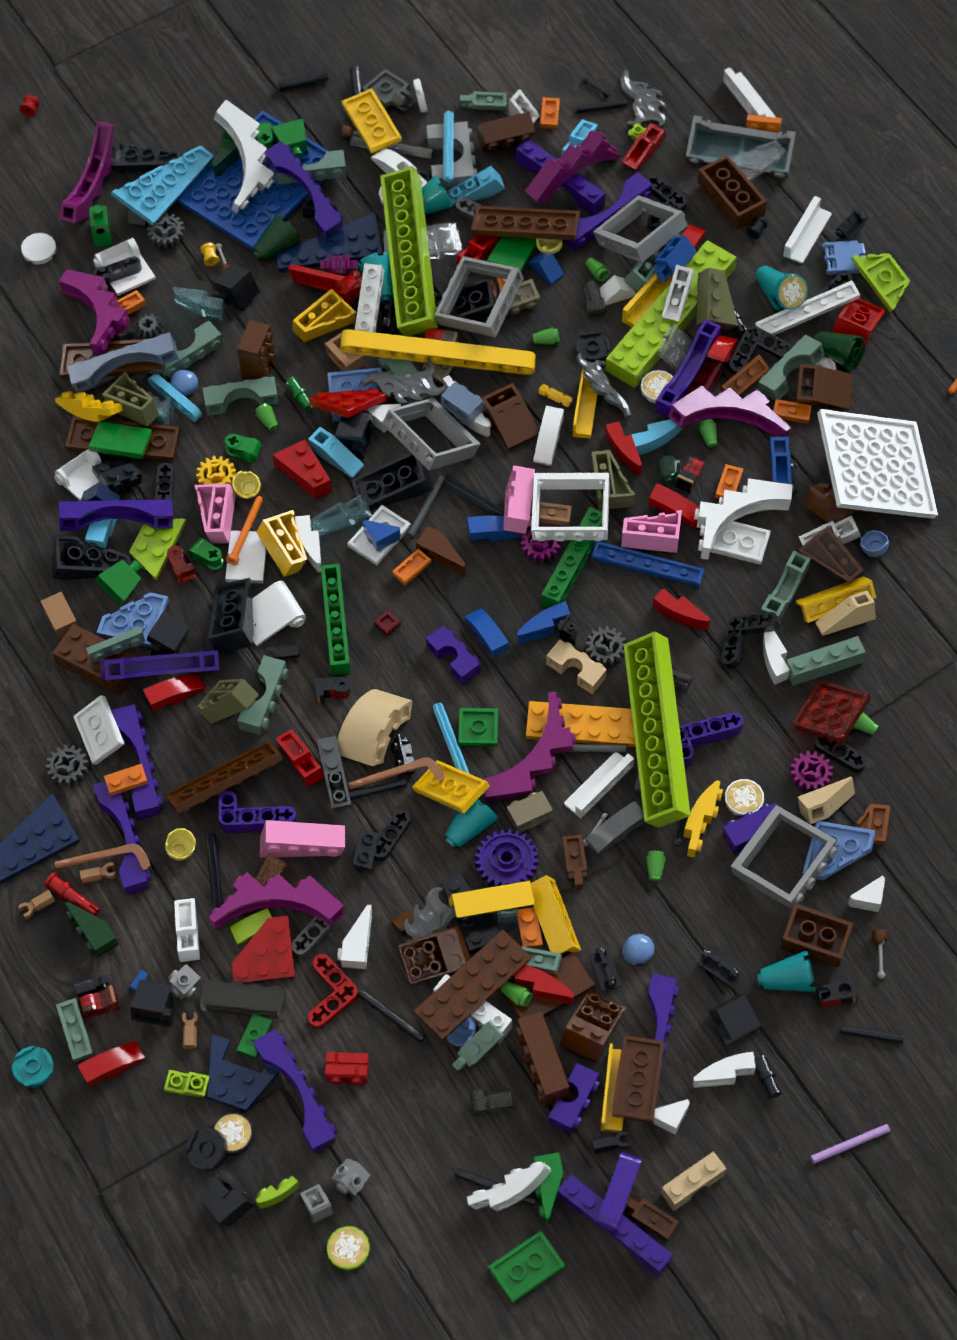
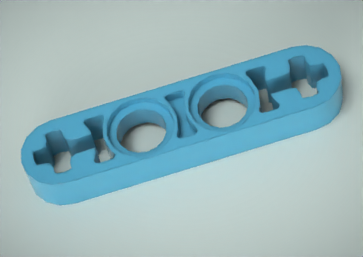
(179, 400)

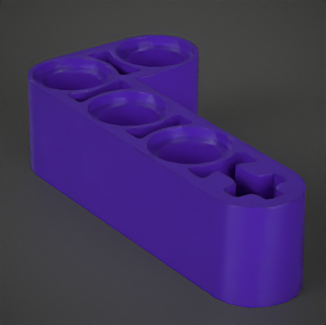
(728, 725)
(257, 814)
(618, 1192)

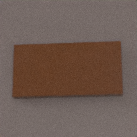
(572, 975)
(638, 1079)

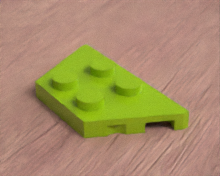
(883, 276)
(152, 546)

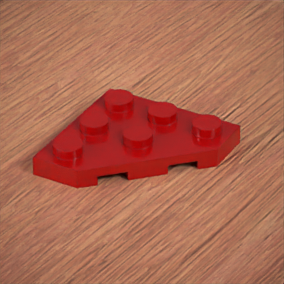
(347, 402)
(266, 954)

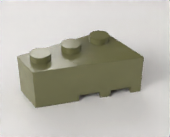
(619, 491)
(227, 699)

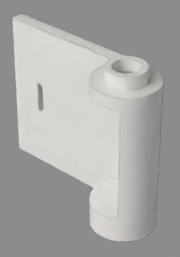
(119, 252)
(78, 474)
(275, 610)

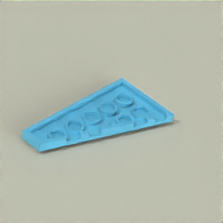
(161, 187)

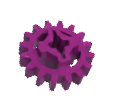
(339, 264)
(539, 549)
(811, 771)

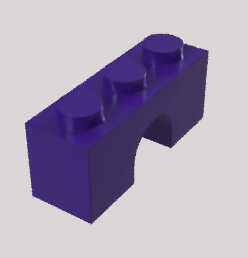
(443, 643)
(567, 1115)

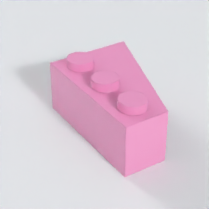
(217, 510)
(652, 533)

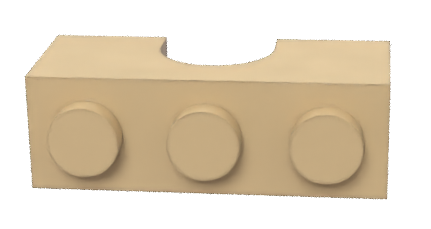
(565, 656)
(686, 1184)

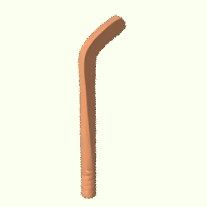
(430, 763)
(136, 849)

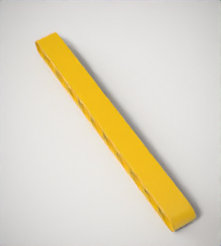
(437, 351)

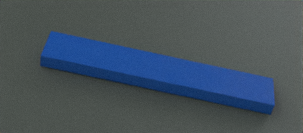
(647, 564)

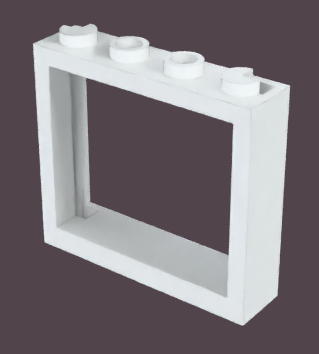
(559, 481)

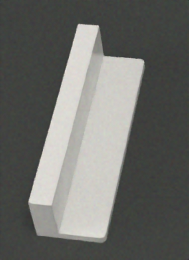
(746, 94)
(806, 232)
(599, 783)

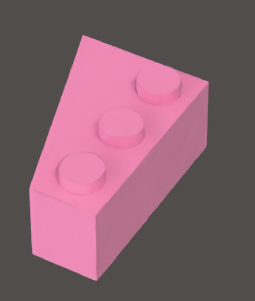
(518, 500)

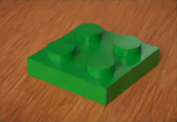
(478, 727)

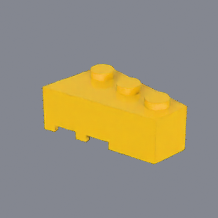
(323, 317)
(283, 543)

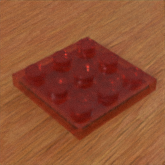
(831, 711)

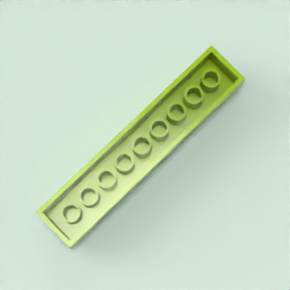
(408, 251)
(639, 348)
(656, 730)

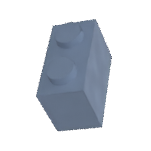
(462, 403)

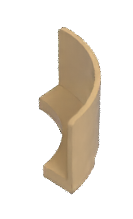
(369, 724)

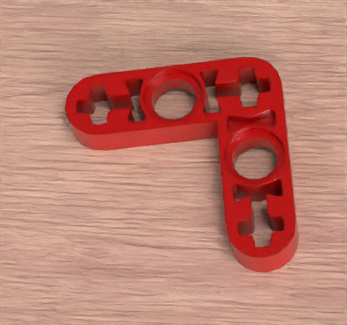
(338, 988)

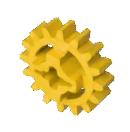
(216, 471)

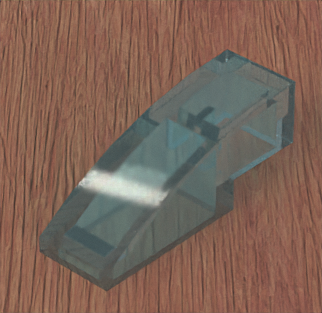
(200, 303)
(341, 516)

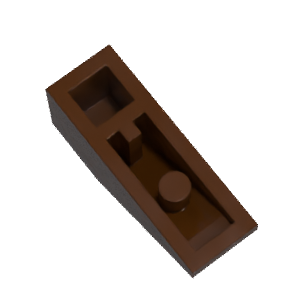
(440, 550)

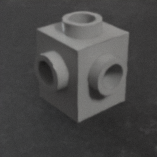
(183, 982)
(350, 1177)

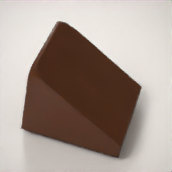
(399, 920)

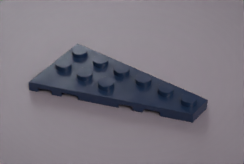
(352, 240)
(36, 839)

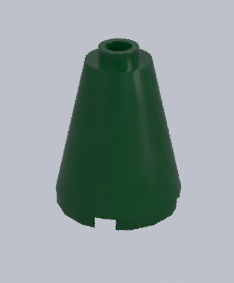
(275, 239)
(842, 348)

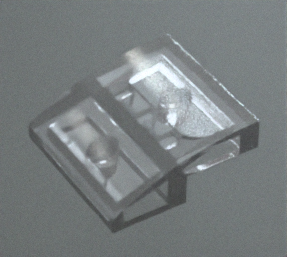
(443, 240)
(674, 347)

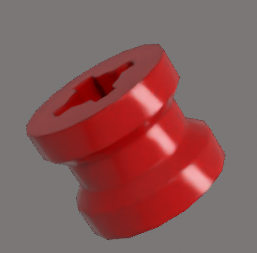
(29, 105)

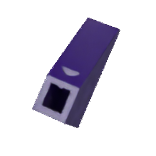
(739, 832)

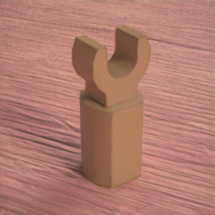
(97, 873)
(37, 904)
(190, 1032)

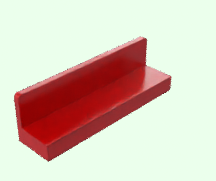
(321, 279)

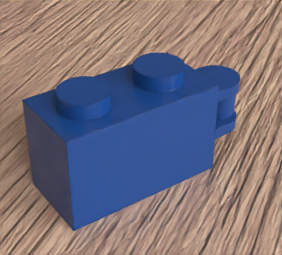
(677, 252)

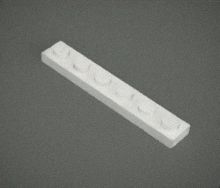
(810, 309)

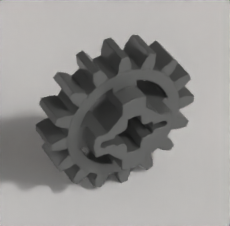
(166, 231)
(600, 651)
(71, 757)

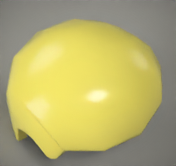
(548, 245)
(246, 485)
(180, 844)

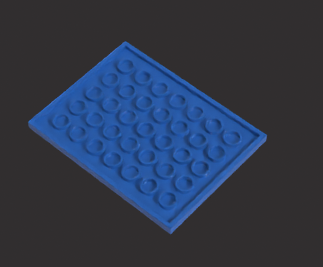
(214, 196)

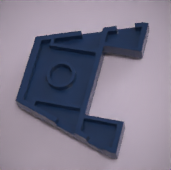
(233, 1083)

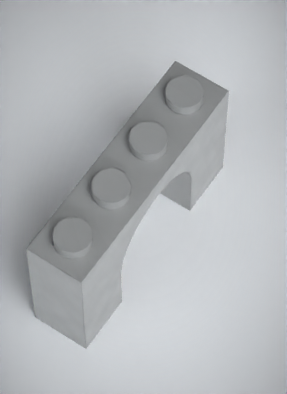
(463, 167)

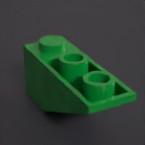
(549, 1187)

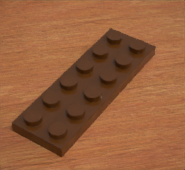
(525, 223)
(82, 351)
(160, 447)
(223, 777)
(472, 985)

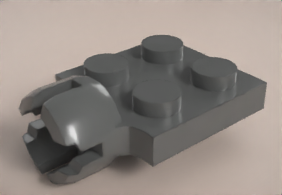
(391, 90)

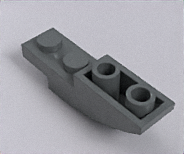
(333, 772)

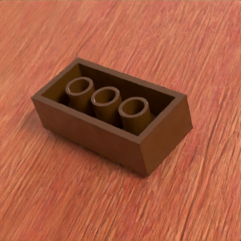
(732, 191)
(73, 656)
(542, 1059)

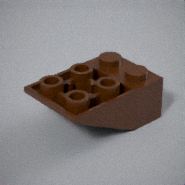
(823, 387)
(509, 416)
(823, 503)
(434, 954)
(592, 1026)

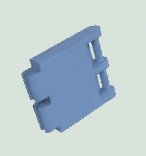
(841, 256)

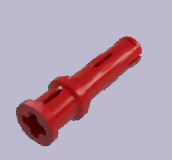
(65, 890)

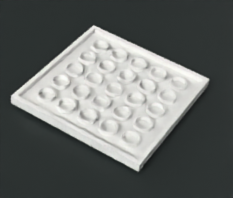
(877, 464)

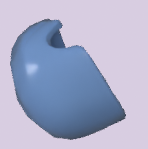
(184, 381)
(874, 543)
(638, 949)
(463, 1033)

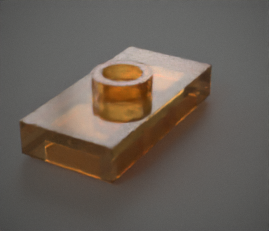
(270, 868)

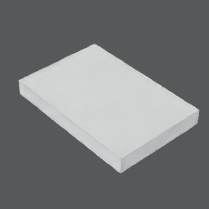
(742, 542)
(363, 546)
(251, 558)
(98, 730)

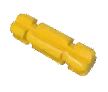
(555, 395)

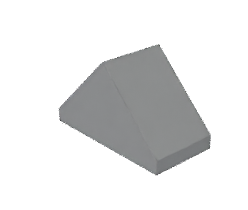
(317, 1203)

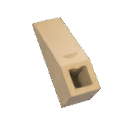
(850, 612)
(826, 800)

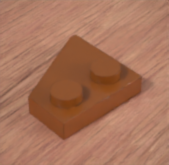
(877, 819)

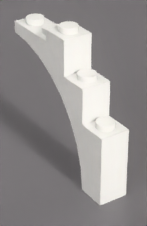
(244, 132)
(754, 497)

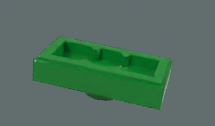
(256, 1028)

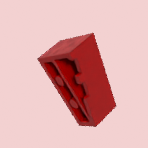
(304, 468)

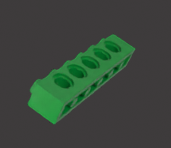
(571, 563)
(335, 620)

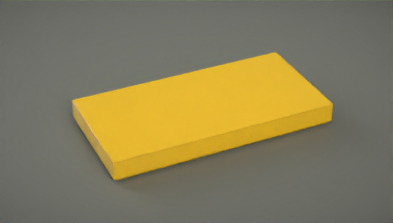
(371, 121)
(456, 791)

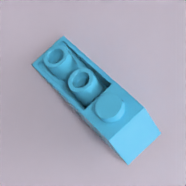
(478, 186)
(334, 452)

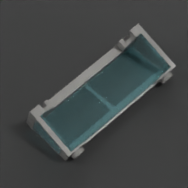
(715, 140)

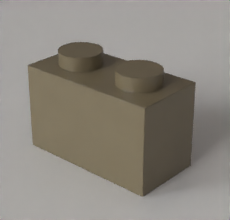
(529, 811)

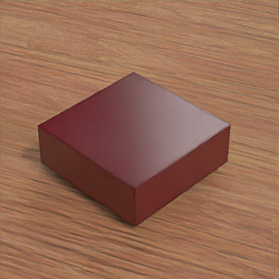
(387, 623)

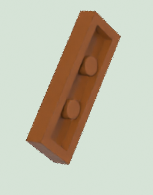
(746, 376)

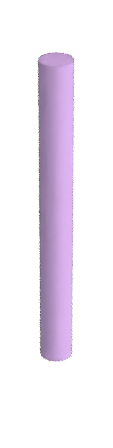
(850, 1143)

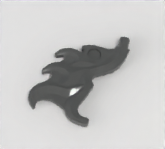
(645, 101)
(601, 384)
(409, 386)
(430, 919)

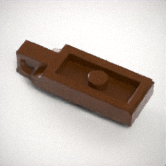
(575, 859)
(651, 1217)

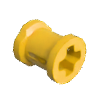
(210, 256)

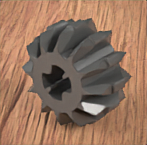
(148, 327)

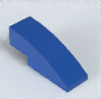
(780, 460)
(489, 527)
(543, 623)
(487, 632)

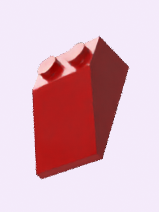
(859, 319)

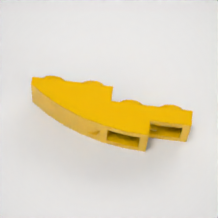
(86, 407)
(702, 815)

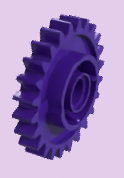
(506, 845)

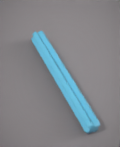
(448, 146)
(449, 737)

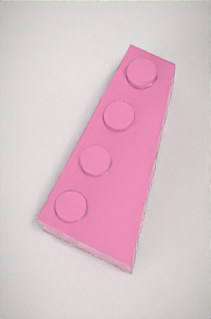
(301, 839)

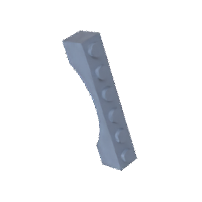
(88, 373)

